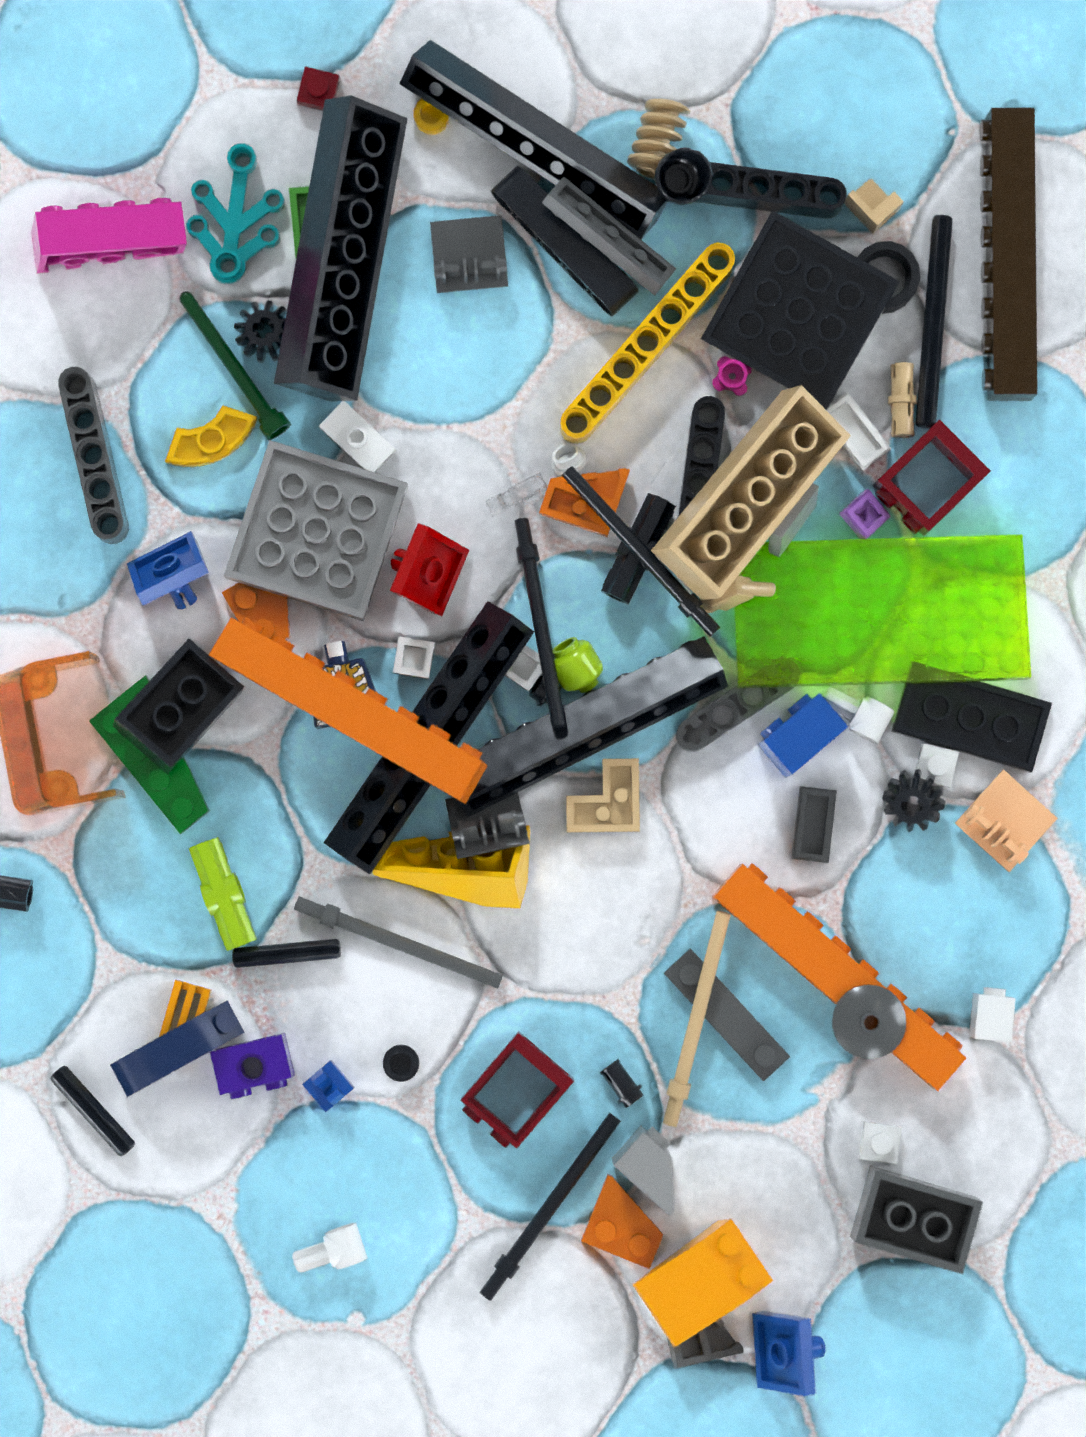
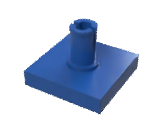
(169, 571)
(785, 1353)

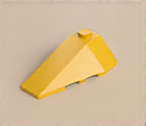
(481, 879)

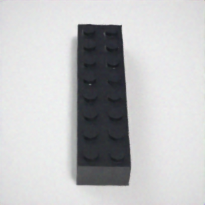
(340, 249)

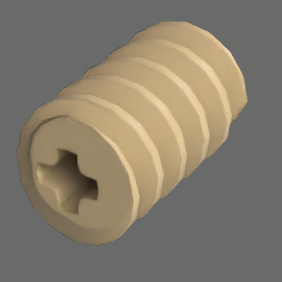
(656, 135)

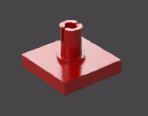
(428, 569)

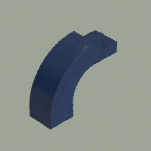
(177, 1048)

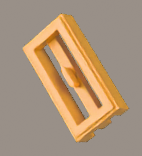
(174, 998)

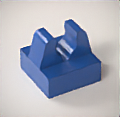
(328, 1086)

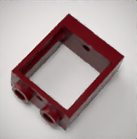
(956, 453)
(501, 1131)

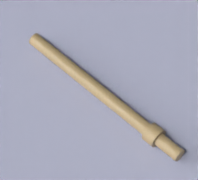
(679, 1087)

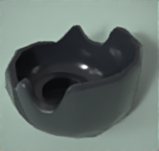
(683, 176)

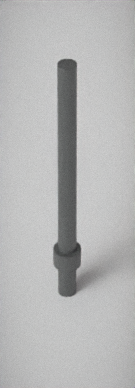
(331, 916)

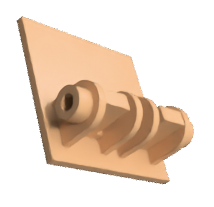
(1006, 821)

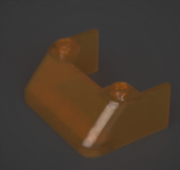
(31, 786)

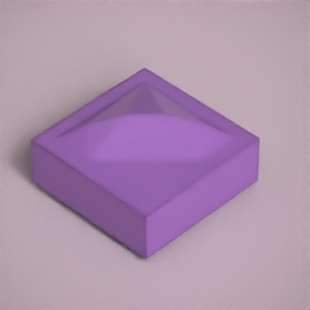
(864, 514)

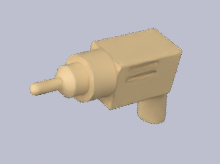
(739, 592)

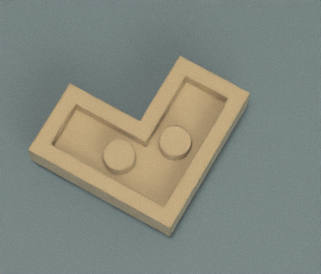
(614, 810)

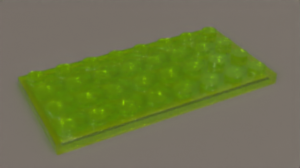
(886, 613)

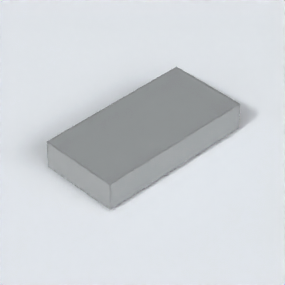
(793, 522)

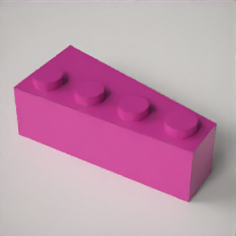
(107, 233)

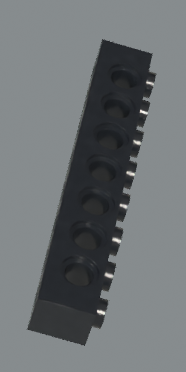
(451, 705)

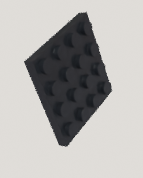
(800, 309)

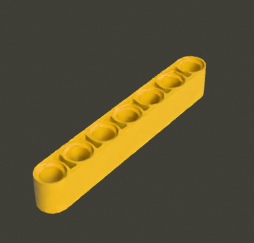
(654, 327)

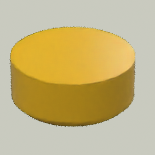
(428, 118)

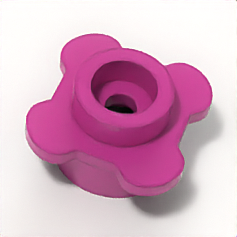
(723, 382)

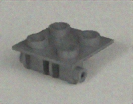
(469, 254)
(488, 830)

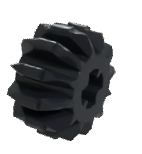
(257, 321)
(899, 800)

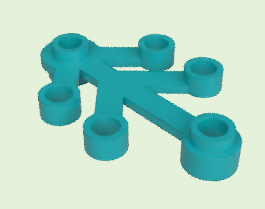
(234, 221)

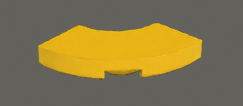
(212, 441)

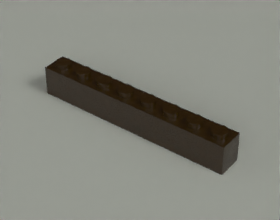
(1009, 254)

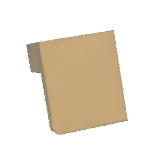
(873, 205)

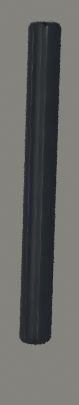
(934, 321)

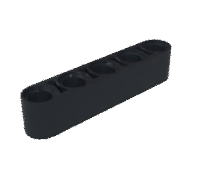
(775, 184)
(576, 256)
(701, 432)

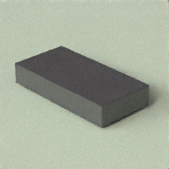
(814, 824)

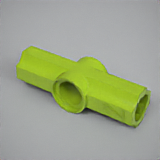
(222, 893)

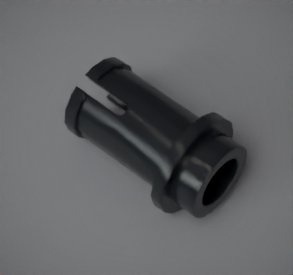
(622, 1083)

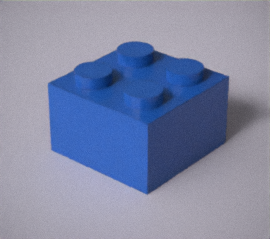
(802, 735)

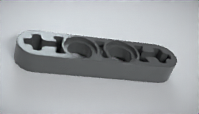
(740, 710)

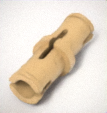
(902, 400)

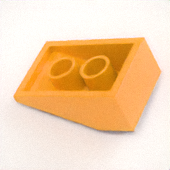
(702, 1281)

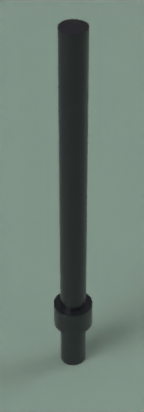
(528, 557)
(689, 603)
(508, 1264)

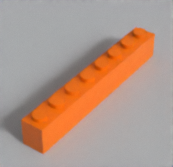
(349, 710)
(830, 967)

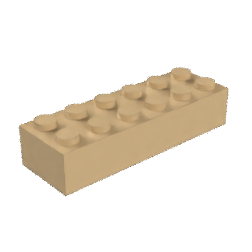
(751, 493)

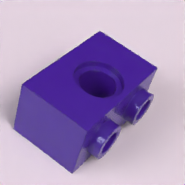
(230, 1060)

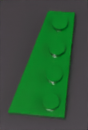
(173, 793)

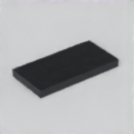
(974, 720)

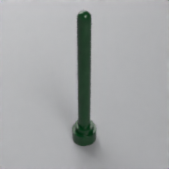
(272, 422)

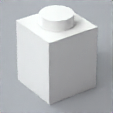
(992, 1015)

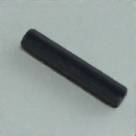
(286, 953)
(92, 1111)

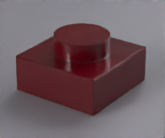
(317, 87)

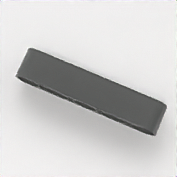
(86, 439)

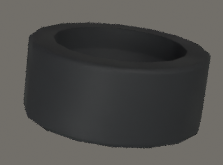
(909, 264)

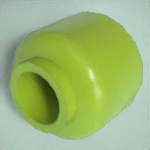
(577, 665)

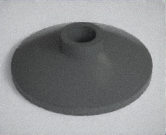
(850, 1016)

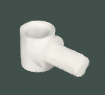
(866, 717)
(340, 1247)

